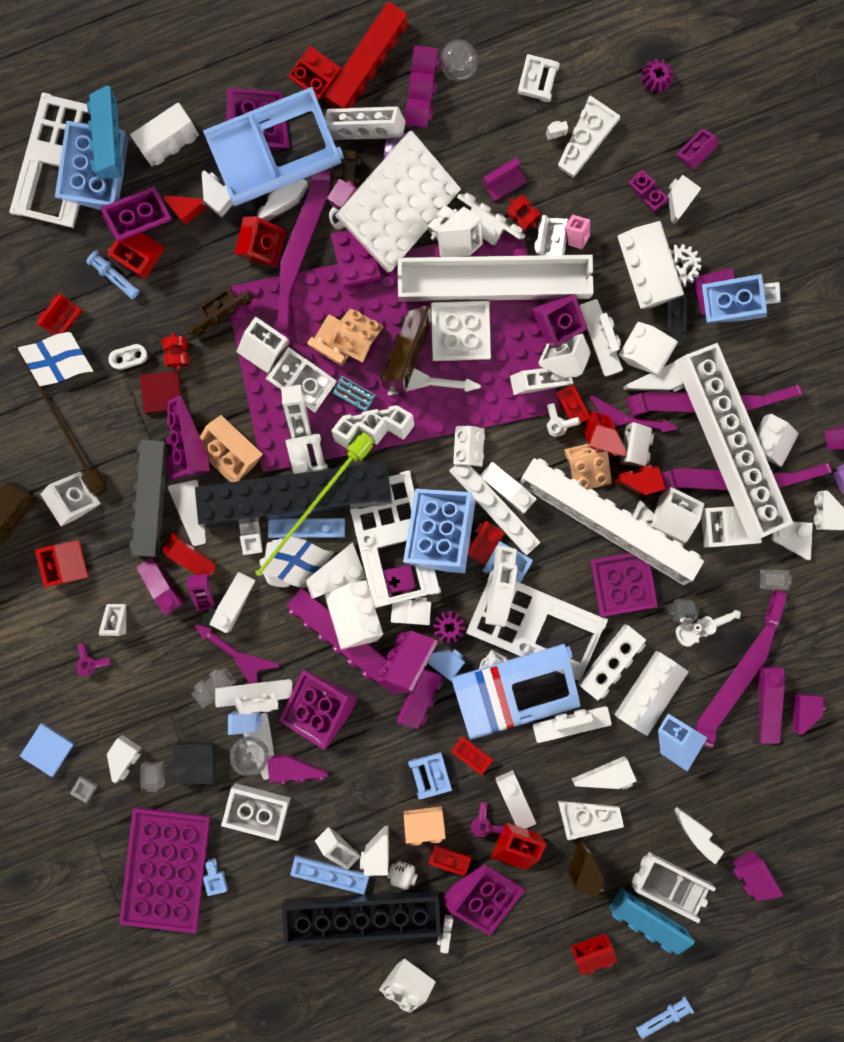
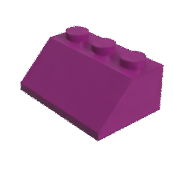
(135, 214)
(406, 662)
(421, 697)

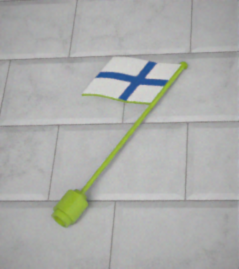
(296, 558)

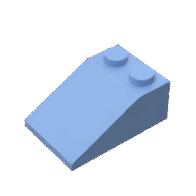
(735, 299)

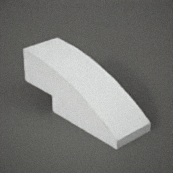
(699, 836)

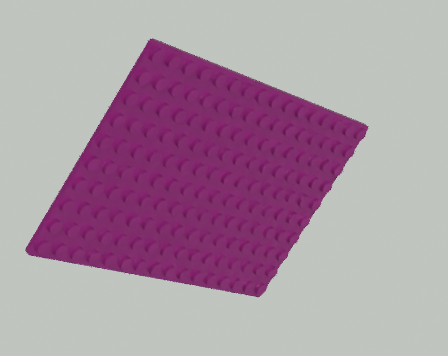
(436, 410)

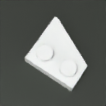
(795, 538)

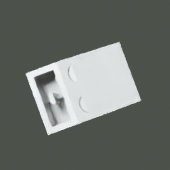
(723, 528)

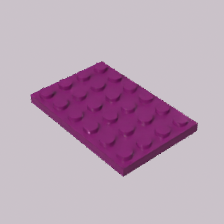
(164, 870)

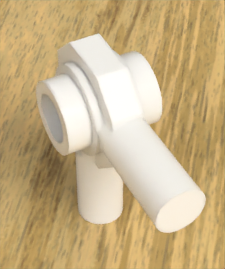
(557, 425)

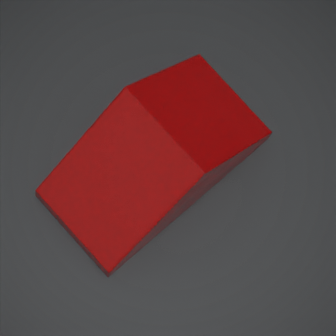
(185, 207)

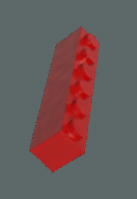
(367, 57)

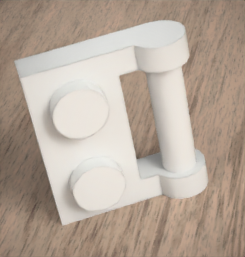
(531, 77)
(300, 455)

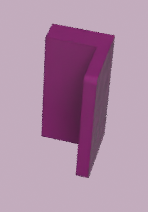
(504, 180)

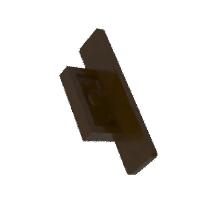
(218, 307)

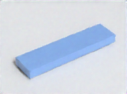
(308, 528)
(329, 875)

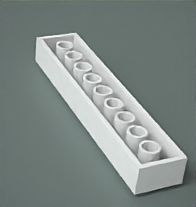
(733, 442)
(611, 522)

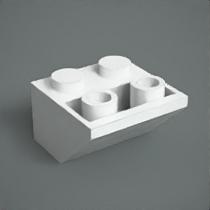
(460, 234)
(262, 345)
(677, 515)
(407, 986)

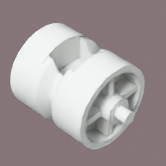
(442, 217)

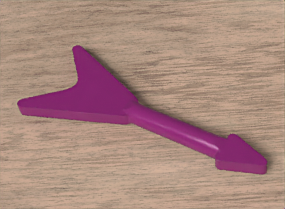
(621, 419)
(247, 663)

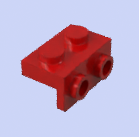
(59, 315)

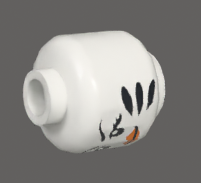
(402, 875)

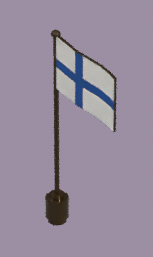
(54, 362)

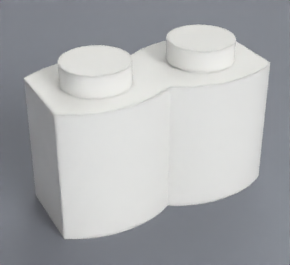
(412, 611)

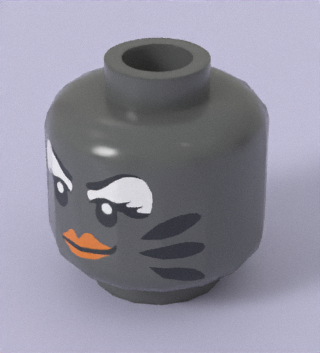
(683, 611)

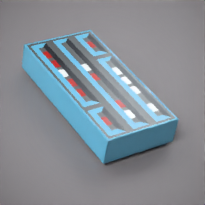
(353, 394)

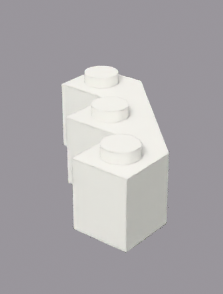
(374, 424)

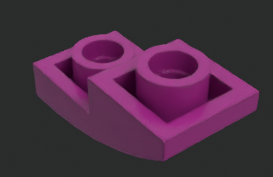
(648, 192)

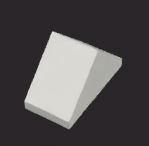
(113, 620)

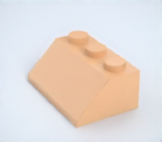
(229, 450)

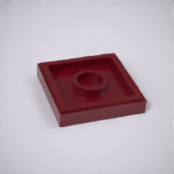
(158, 390)

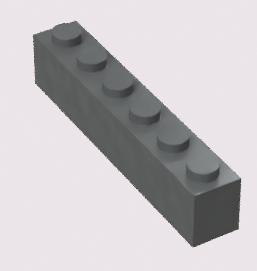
(149, 498)

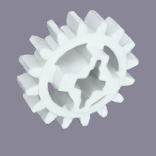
(686, 262)

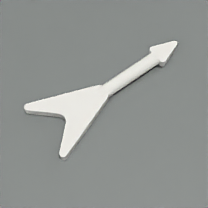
(421, 380)

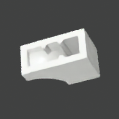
(337, 849)

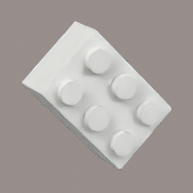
(165, 134)
(255, 811)

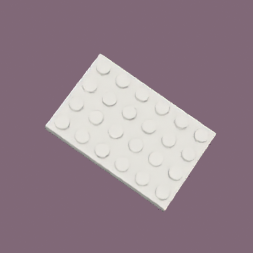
(398, 201)

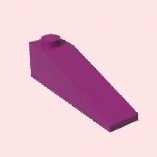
(770, 703)

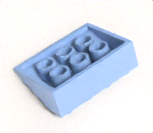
(75, 177)
(440, 530)

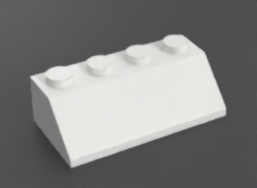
(650, 265)
(651, 693)

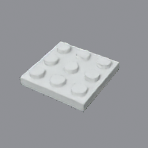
(460, 331)

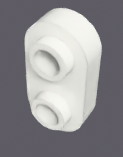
(129, 357)

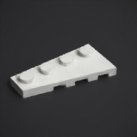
(591, 130)

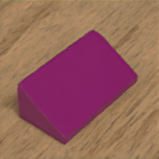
(698, 149)

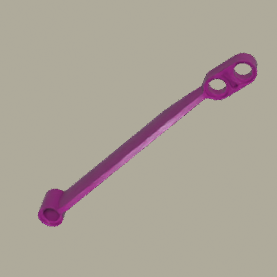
(300, 240)
(681, 402)
(714, 480)
(742, 673)

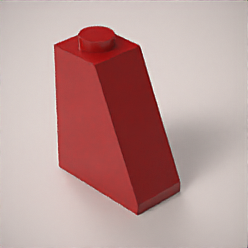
(187, 555)

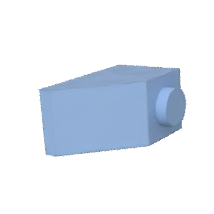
(446, 662)
(243, 723)

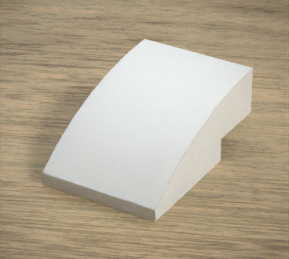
(295, 370)

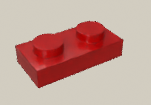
(572, 403)
(471, 755)
(449, 860)

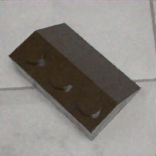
(584, 871)

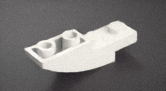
(502, 586)

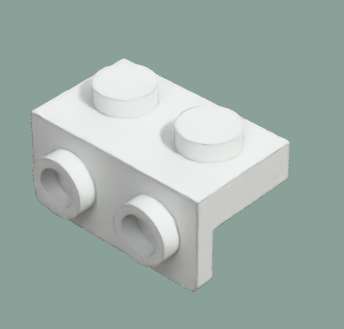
(551, 236)
(469, 446)

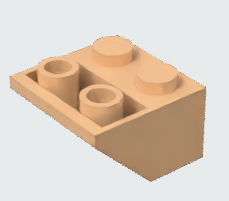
(424, 825)

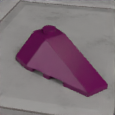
(187, 451)

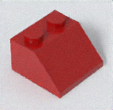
(260, 241)
(594, 954)

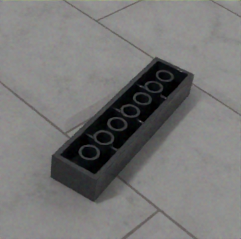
(361, 917)

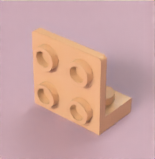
(355, 334)
(322, 339)
(589, 466)

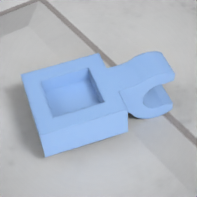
(214, 880)

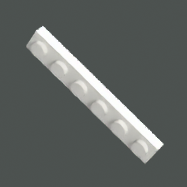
(495, 507)

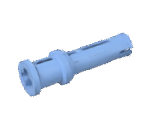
(106, 269)
(644, 1031)

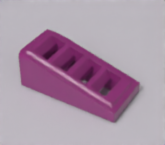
(201, 591)

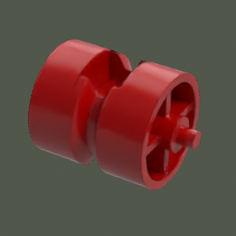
(523, 213)
(175, 351)

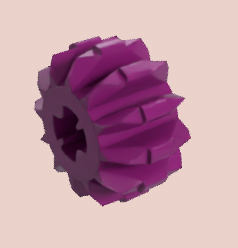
(660, 69)
(450, 633)

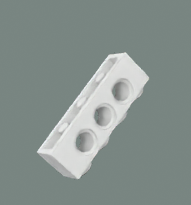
(365, 123)
(613, 650)

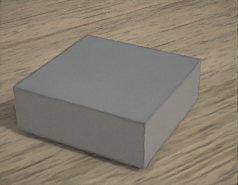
(83, 789)

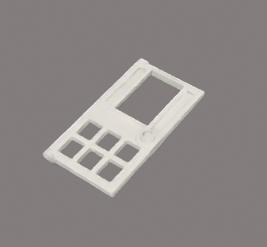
(48, 153)
(388, 535)
(533, 620)

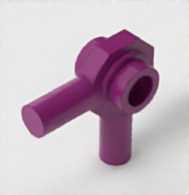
(87, 666)
(481, 825)

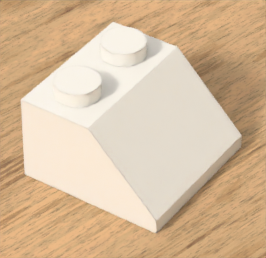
(647, 348)
(568, 358)
(776, 438)
(637, 442)
(69, 499)
(376, 855)

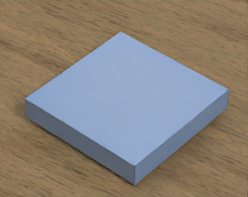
(47, 749)

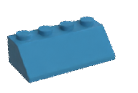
(105, 134)
(651, 922)

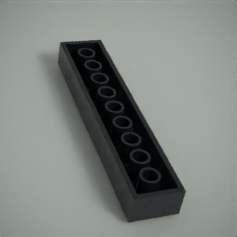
(292, 495)

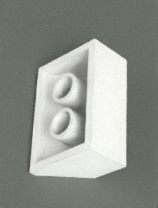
(353, 615)

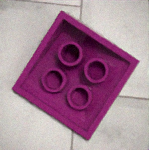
(246, 100)
(317, 708)
(483, 898)

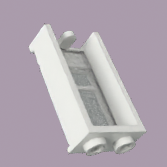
(671, 886)

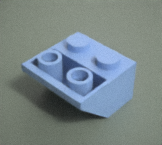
(679, 742)

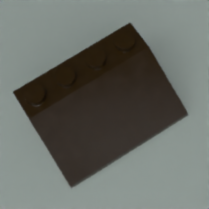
(407, 350)

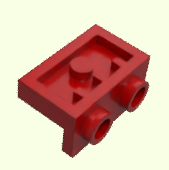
(485, 542)

